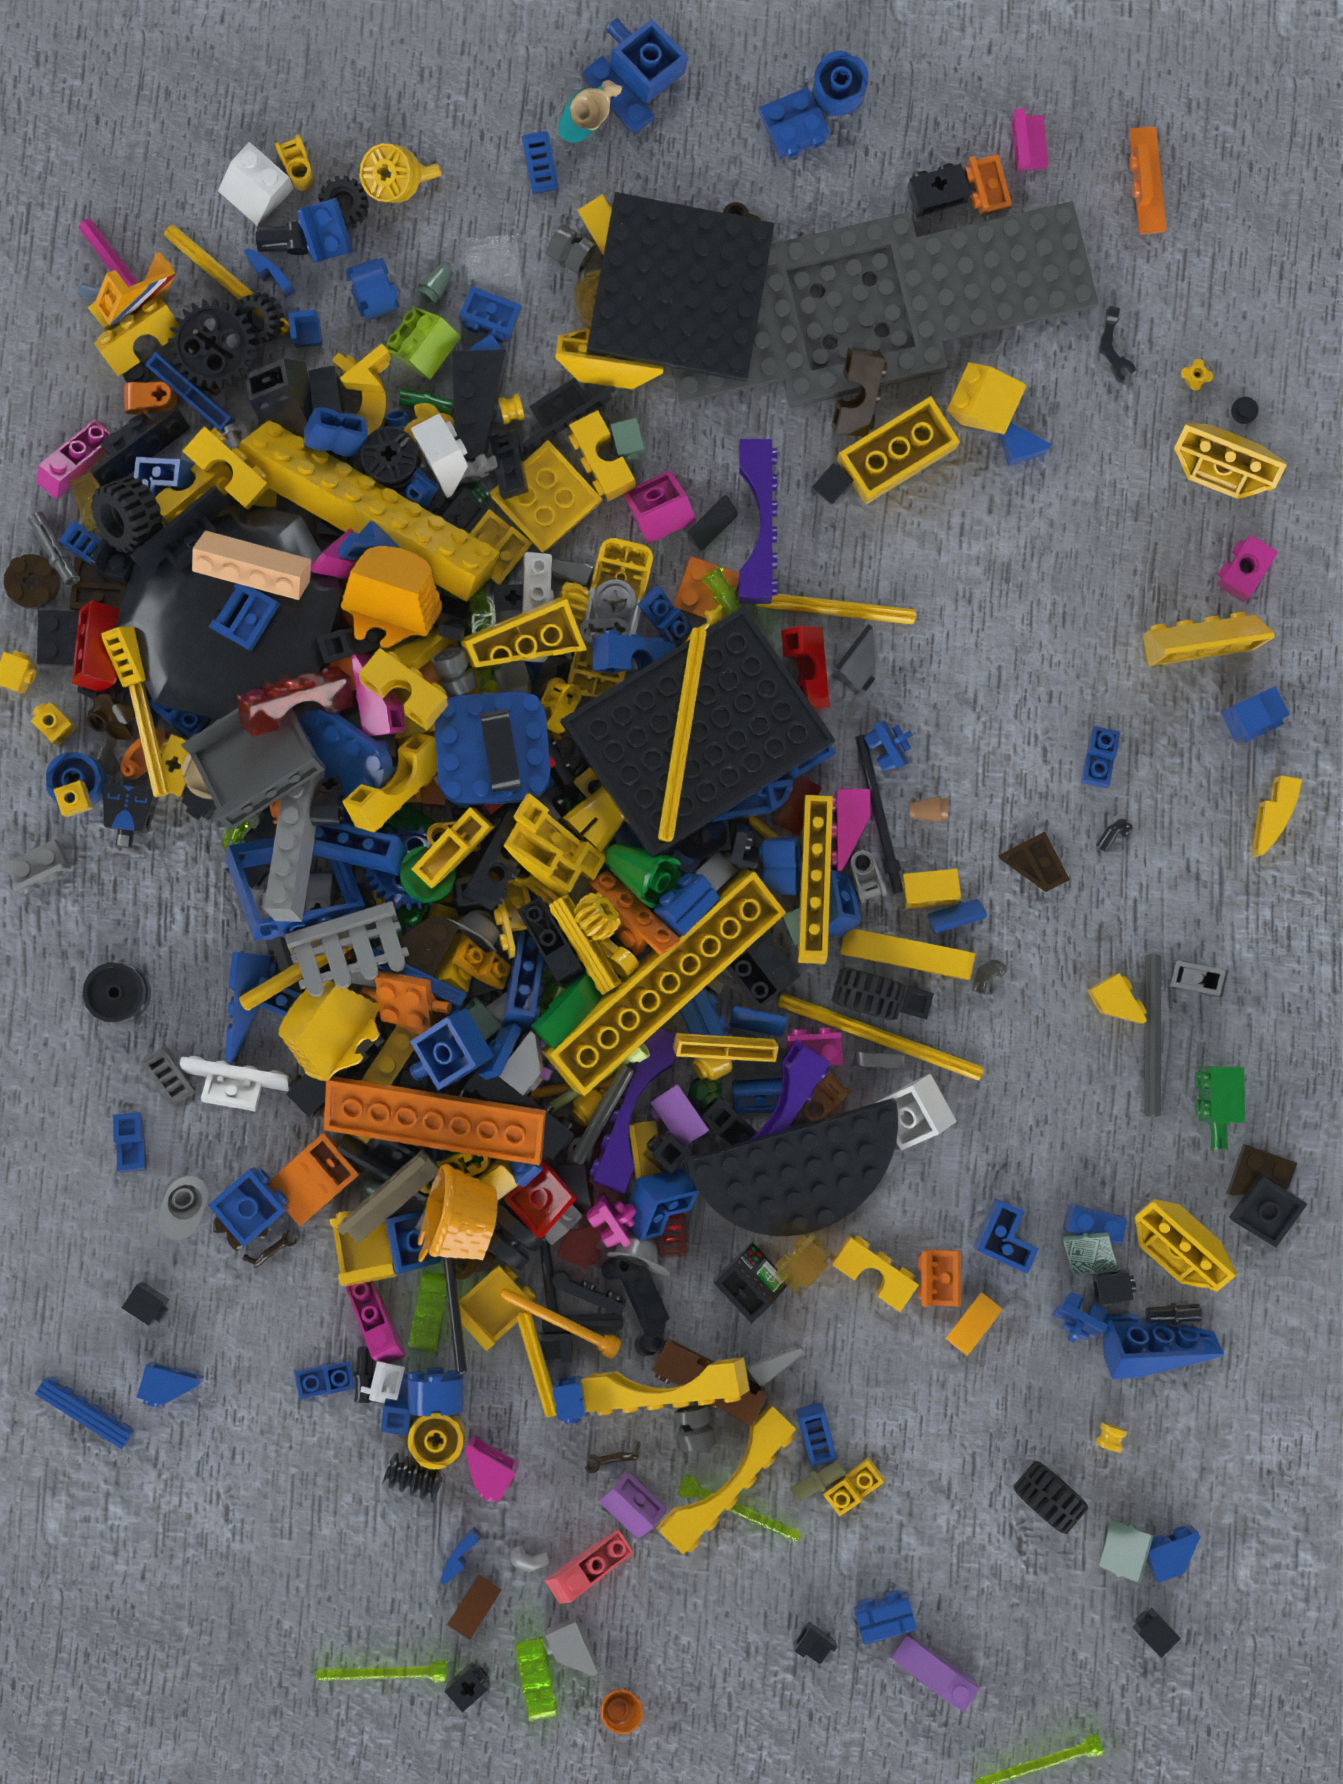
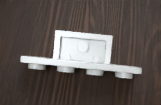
(536, 585)
(233, 1084)

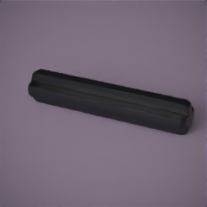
(593, 1322)

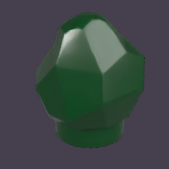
(704, 1092)

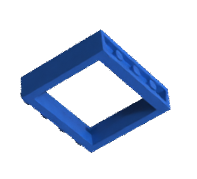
(260, 853)

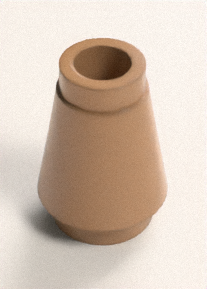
(930, 809)

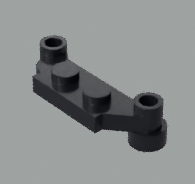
(563, 777)
(644, 1300)

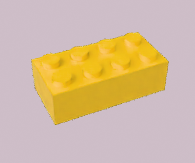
(898, 450)

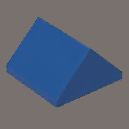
(404, 1242)

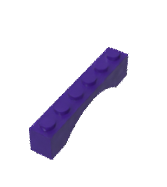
(755, 467)
(801, 1073)
(617, 1162)

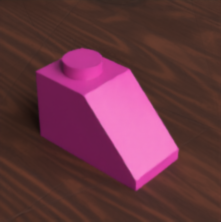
(330, 563)

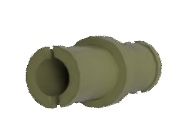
(817, 1481)

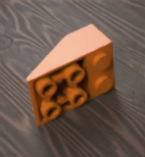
(315, 1178)

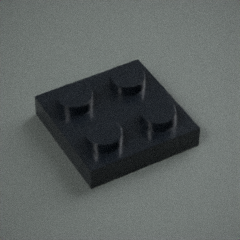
(56, 637)
(1268, 1210)

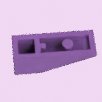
(936, 1672)

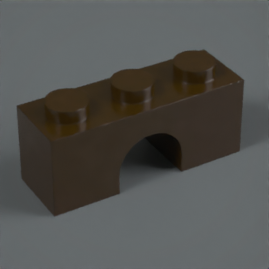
(857, 415)

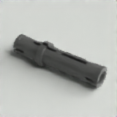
(67, 571)

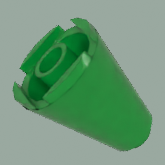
(642, 874)

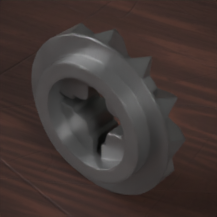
(622, 607)

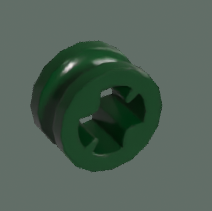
(479, 492)

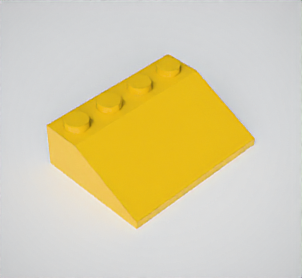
(1205, 639)

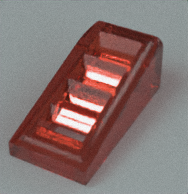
(678, 1251)

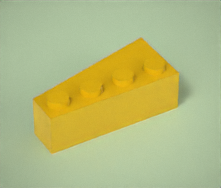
(532, 634)

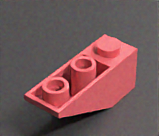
(588, 1567)

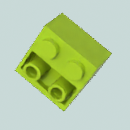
(422, 342)

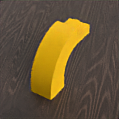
(374, 404)

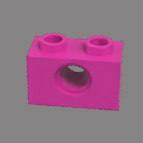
(1259, 558)

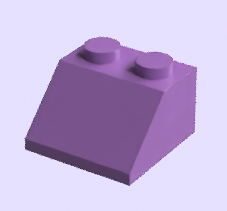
(678, 1115)

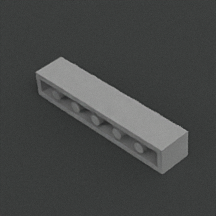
(292, 854)

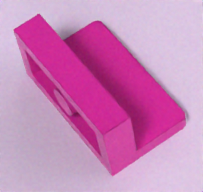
(1029, 141)

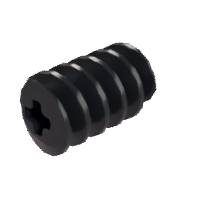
(414, 1477)

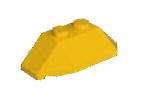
(600, 368)
(1227, 461)
(1183, 1246)

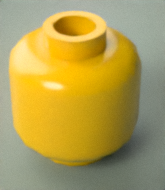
(711, 1068)
(586, 1105)

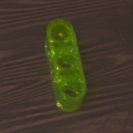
(479, 622)
(428, 1312)
(536, 1679)

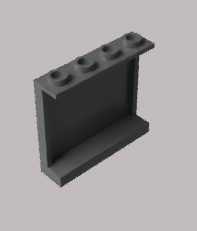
(249, 771)

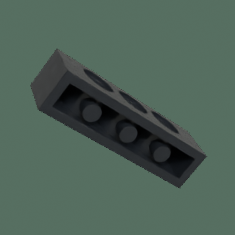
(480, 886)

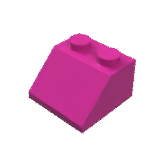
(659, 507)
(489, 1469)

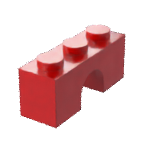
(807, 649)

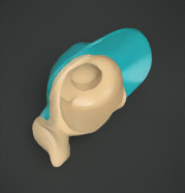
(586, 111)

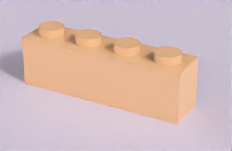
(251, 565)

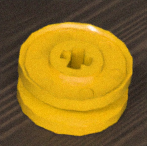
(403, 168)

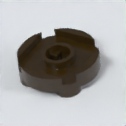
(41, 593)

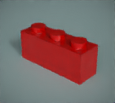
(91, 660)

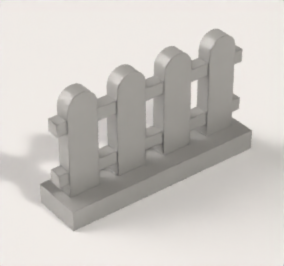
(356, 927)

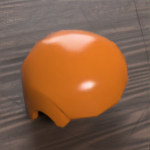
(621, 1711)

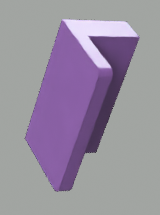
(633, 1505)

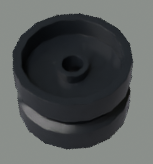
(132, 997)
(507, 1239)

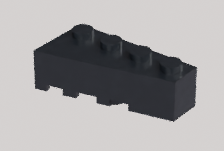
(557, 1131)

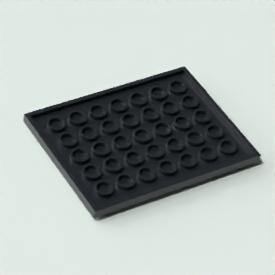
(744, 731)

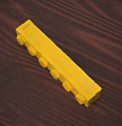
(586, 947)
(725, 1047)

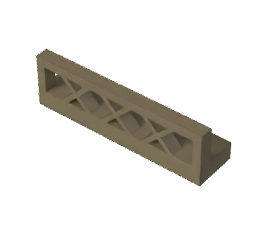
(389, 1197)

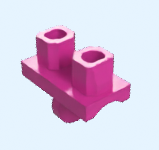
(605, 1212)

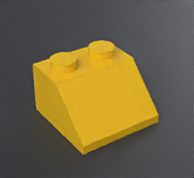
(986, 398)

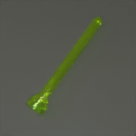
(692, 1489)
(434, 1672)
(1090, 1747)

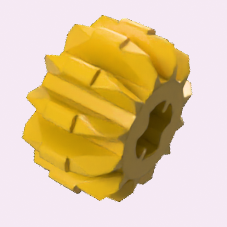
(577, 598)
(597, 916)

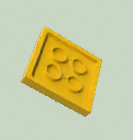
(555, 498)

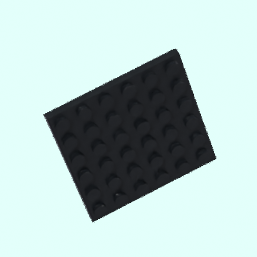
(680, 287)

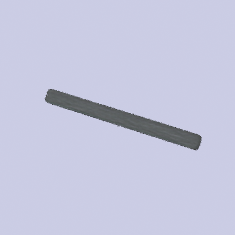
(1152, 1039)

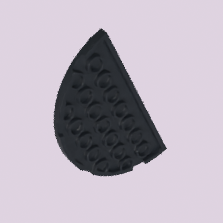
(802, 1174)

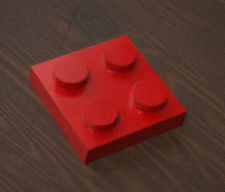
(541, 1201)

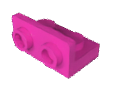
(826, 1042)

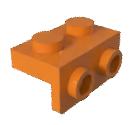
(988, 185)
(940, 1277)

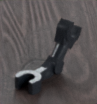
(1106, 347)

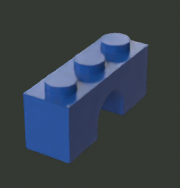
(614, 651)

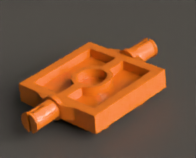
(406, 1000)

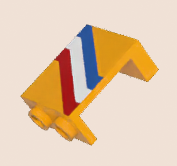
(118, 300)

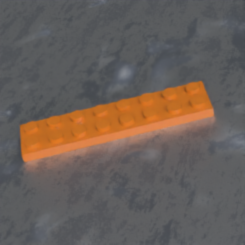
(434, 1120)

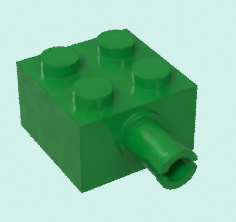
(1220, 1100)

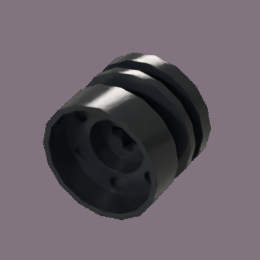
(393, 473)

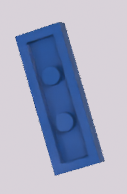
(627, 104)

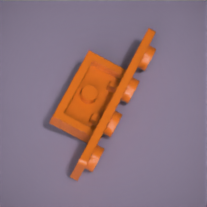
(1147, 180)
(637, 921)

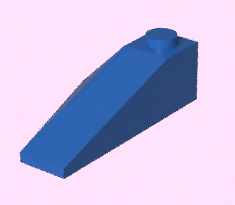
(244, 976)
(1145, 1348)

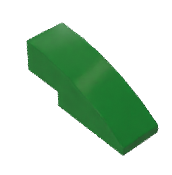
(567, 1011)

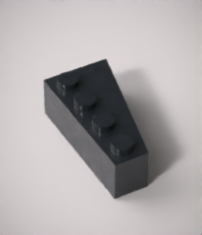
(475, 396)
(310, 1092)

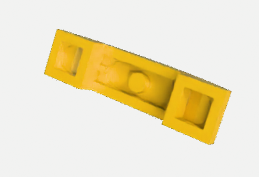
(582, 854)

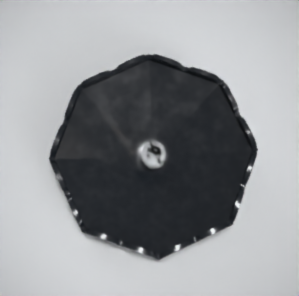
(198, 668)

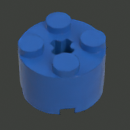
(852, 78)
(372, 289)
(72, 764)
(435, 1392)

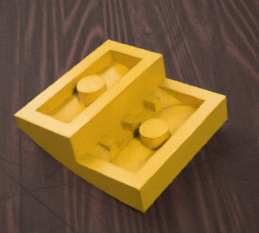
(502, 538)

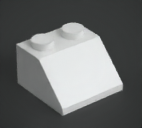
(255, 184)
(441, 452)
(920, 1111)

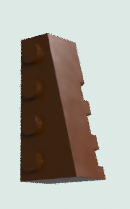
(683, 1365)

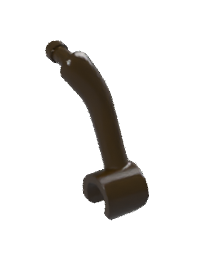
(266, 1254)
(616, 1457)

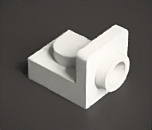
(385, 1382)

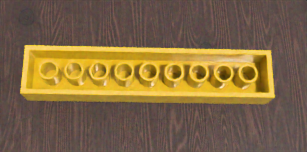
(354, 499)
(665, 983)

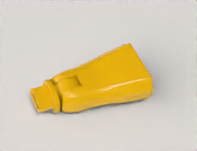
(595, 819)

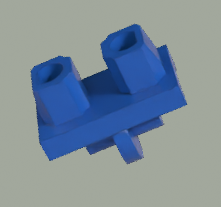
(420, 489)
(894, 755)
(1078, 1322)

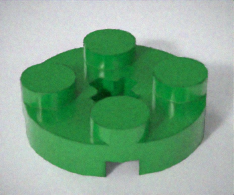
(416, 886)

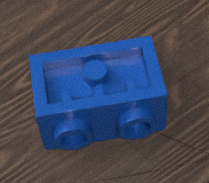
(324, 230)
(489, 314)

